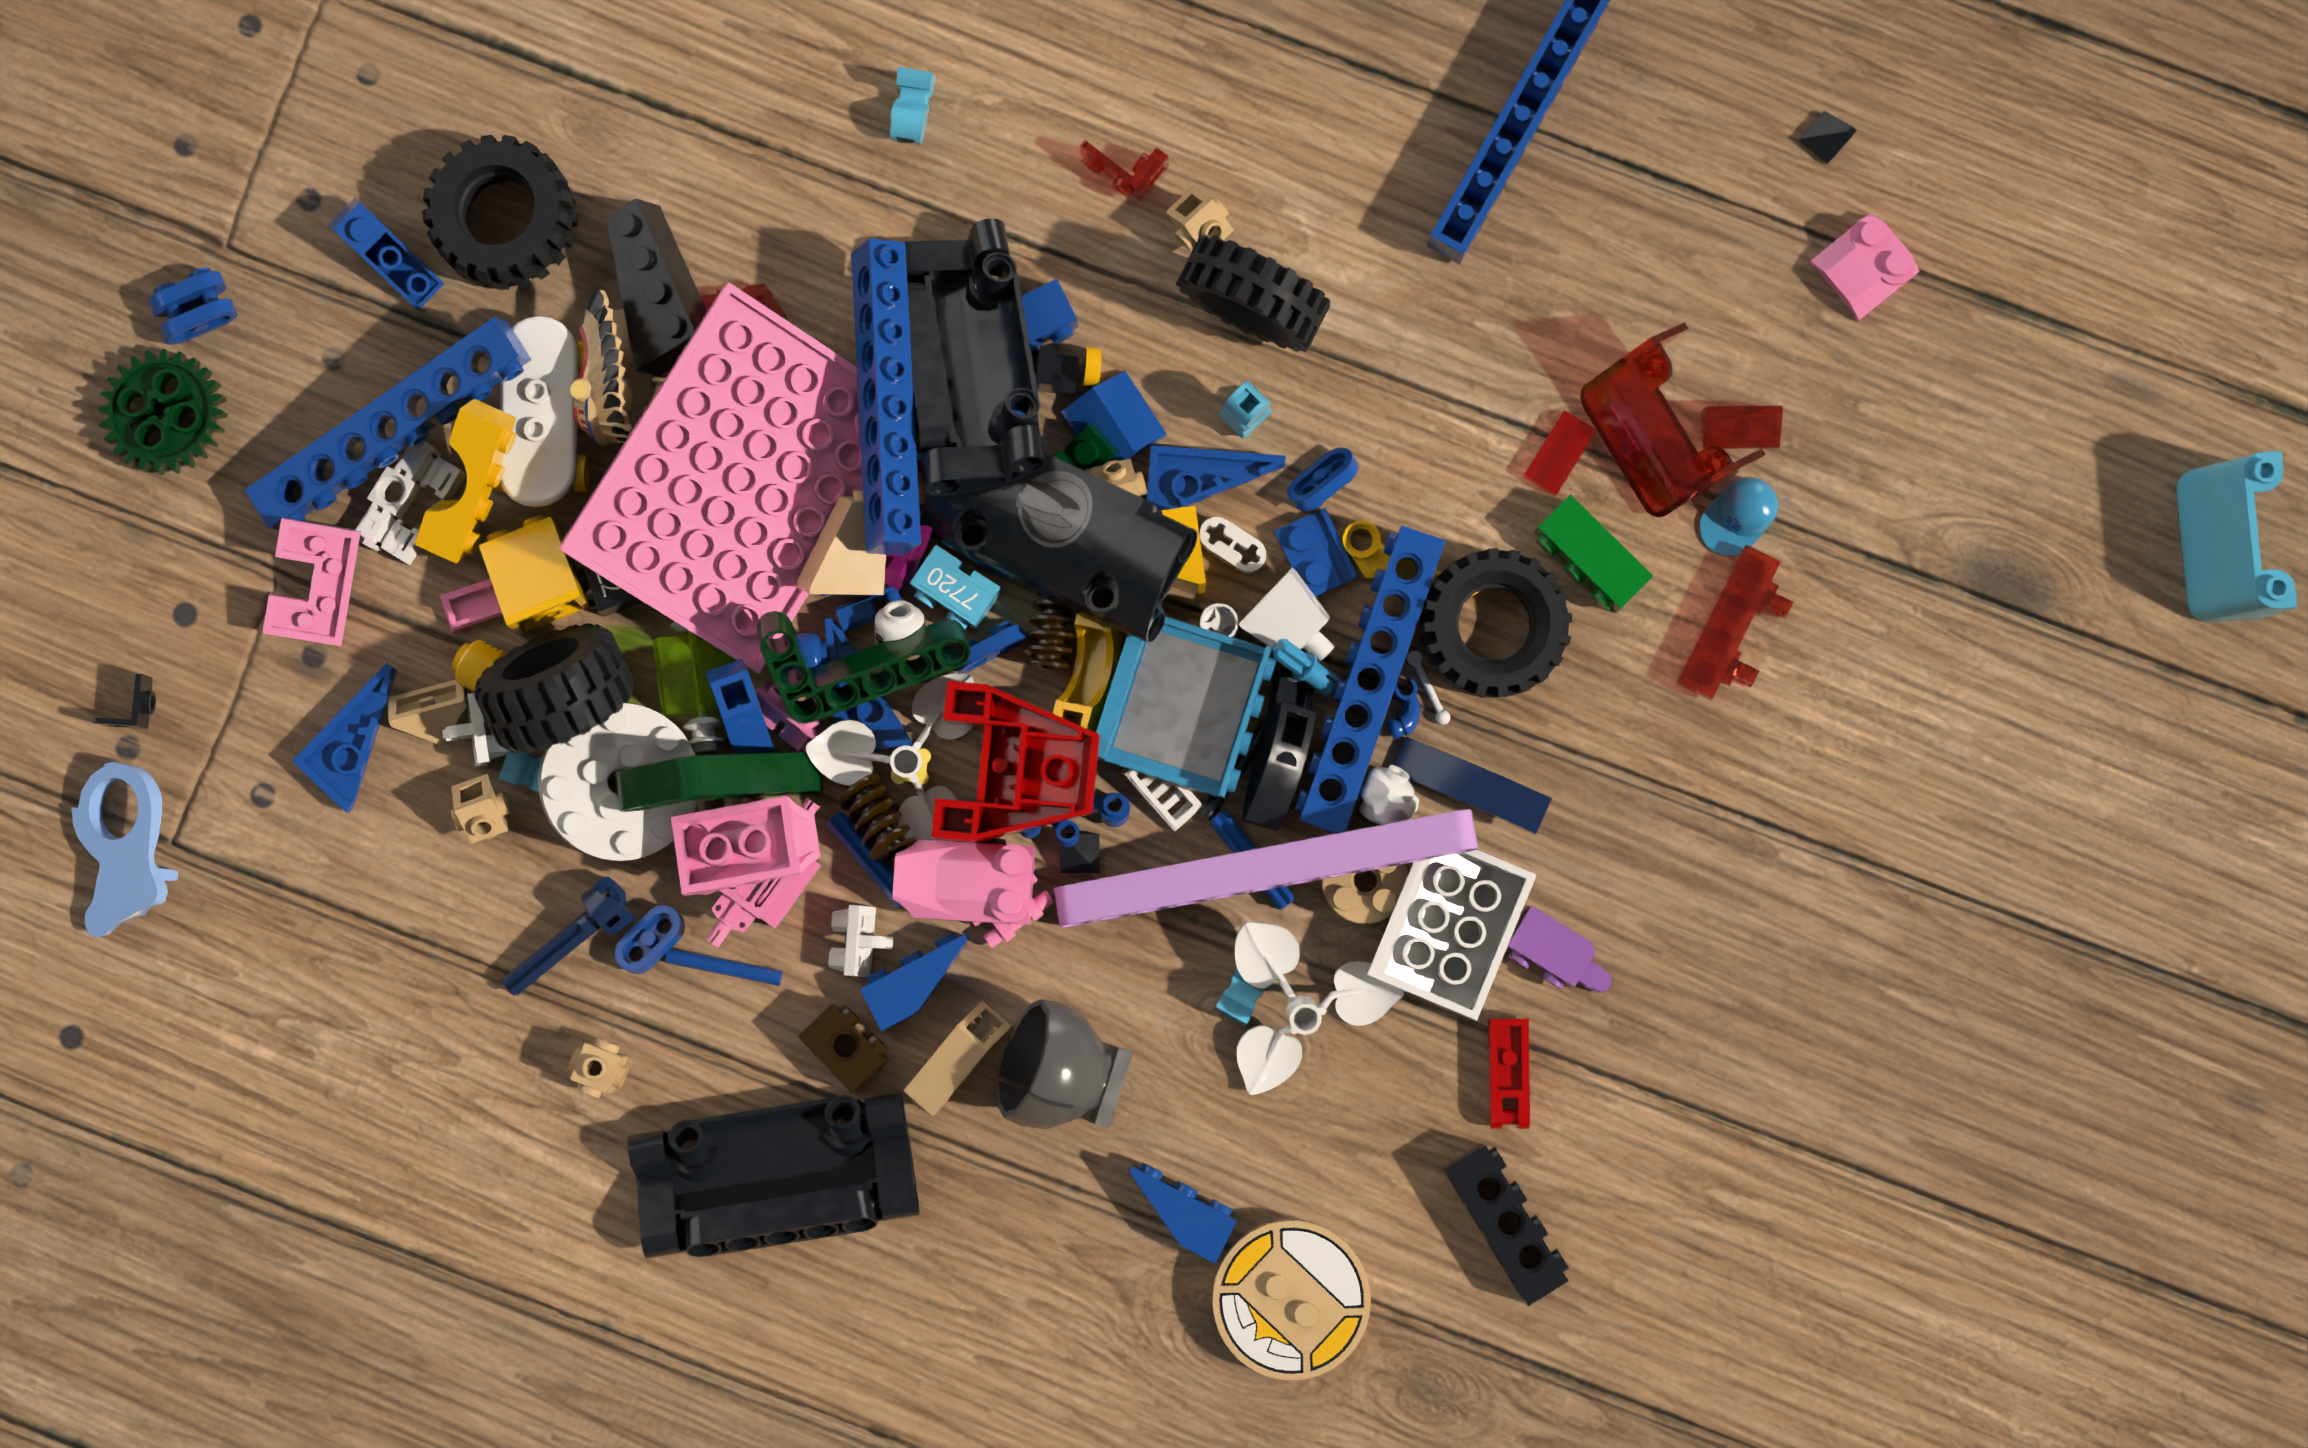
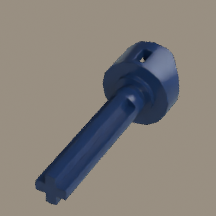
(602, 911)

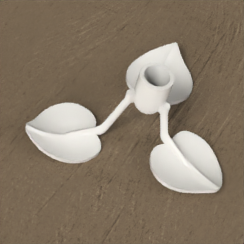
(847, 754)
(1265, 954)

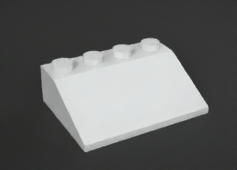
(1452, 929)

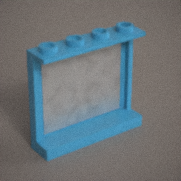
(1184, 706)

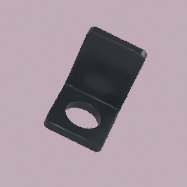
(143, 705)

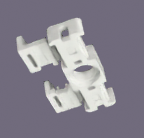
(378, 521)

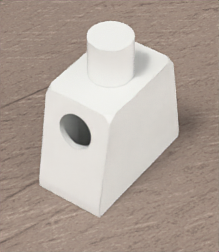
(1291, 614)

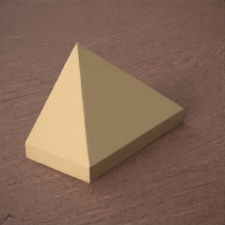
(428, 710)

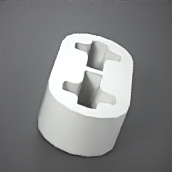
(1237, 537)

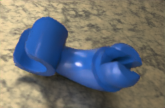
(1409, 717)

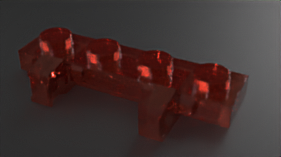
(1744, 595)

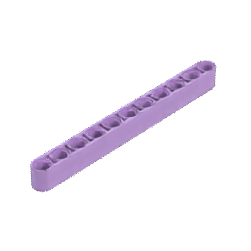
(1266, 868)

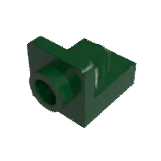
(1088, 449)

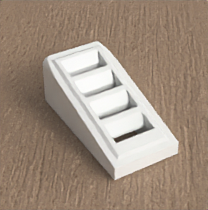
(1179, 817)

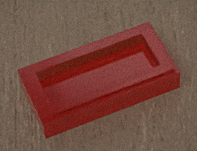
(1559, 453)

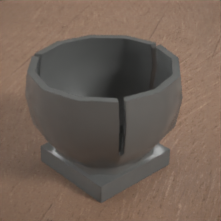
(1064, 1068)

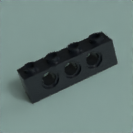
(1530, 1282)

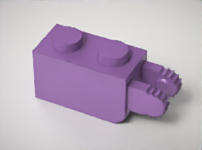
(1557, 952)

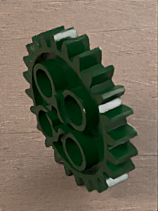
(149, 381)

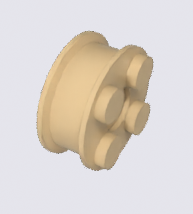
(1370, 906)

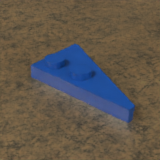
(1191, 475)
(875, 713)
(343, 747)

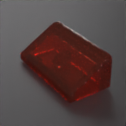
(1742, 427)

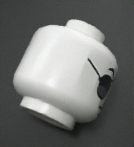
(897, 621)

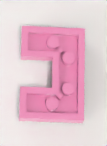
(334, 559)

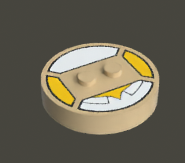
(1291, 1299)

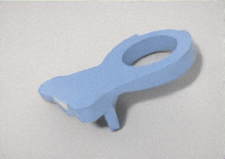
(127, 874)

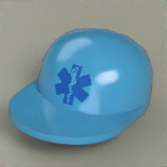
(1738, 516)

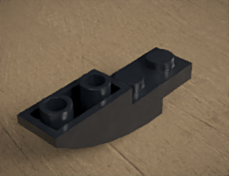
(1282, 754)

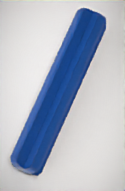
(1239, 842)
(878, 871)

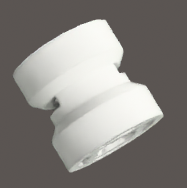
(1220, 617)

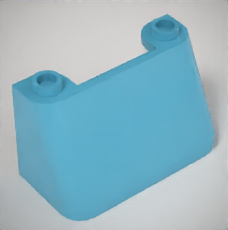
(2223, 541)

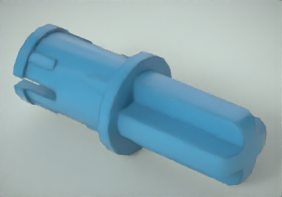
(1304, 667)

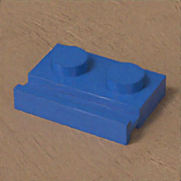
(1316, 552)

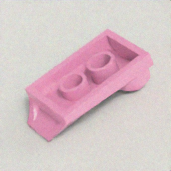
(743, 844)
(965, 881)

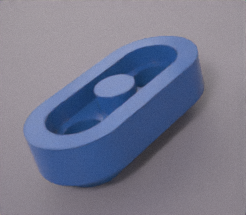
(1323, 479)
(1002, 639)
(648, 936)

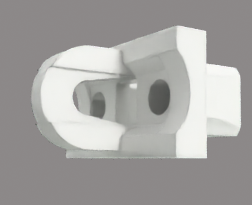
(484, 747)
(860, 940)

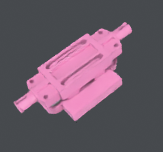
(763, 900)

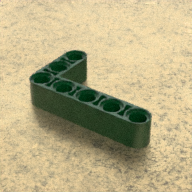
(856, 667)
(716, 778)

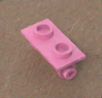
(774, 711)

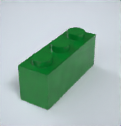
(1592, 555)

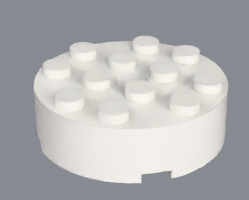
(577, 790)

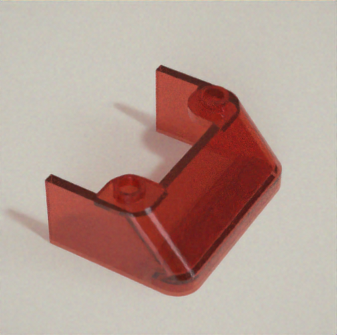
(1648, 436)

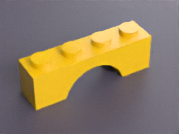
(481, 440)
(1093, 672)

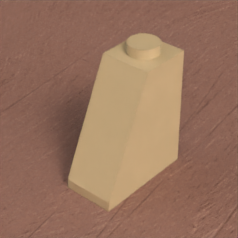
(840, 556)
(957, 1058)

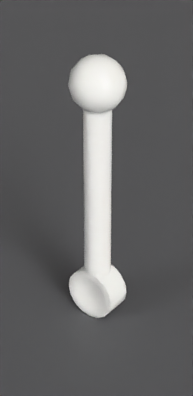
(1414, 659)

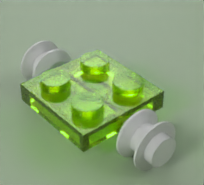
(684, 685)

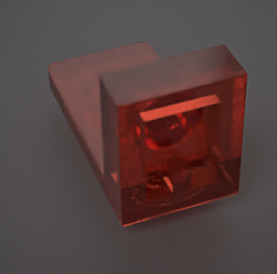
(1146, 170)

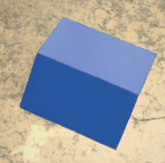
(1119, 414)

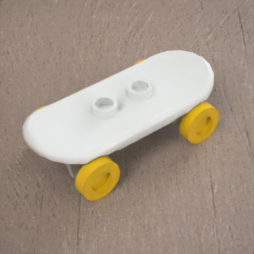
(544, 453)

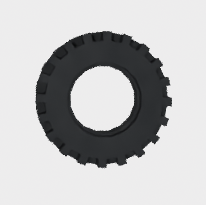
(1253, 293)
(1543, 604)

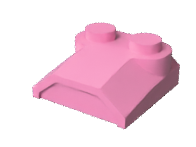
(1865, 265)

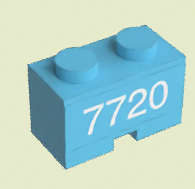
(944, 584)

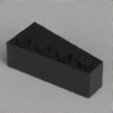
(654, 286)

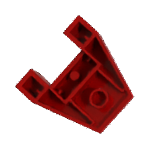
(1030, 770)

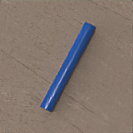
(724, 967)

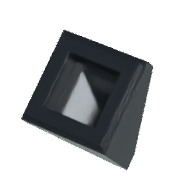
(1827, 136)
(1083, 856)

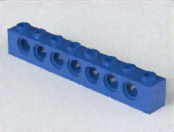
(1515, 127)
(885, 398)
(273, 492)
(1425, 553)

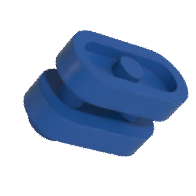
(174, 298)

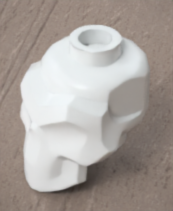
(1388, 796)

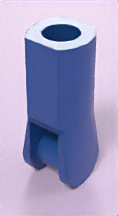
(863, 609)

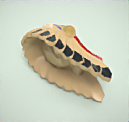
(608, 388)

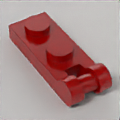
(1509, 1072)

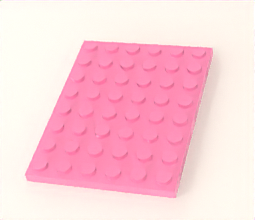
(728, 477)

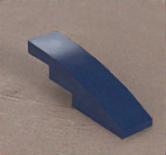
(1472, 785)

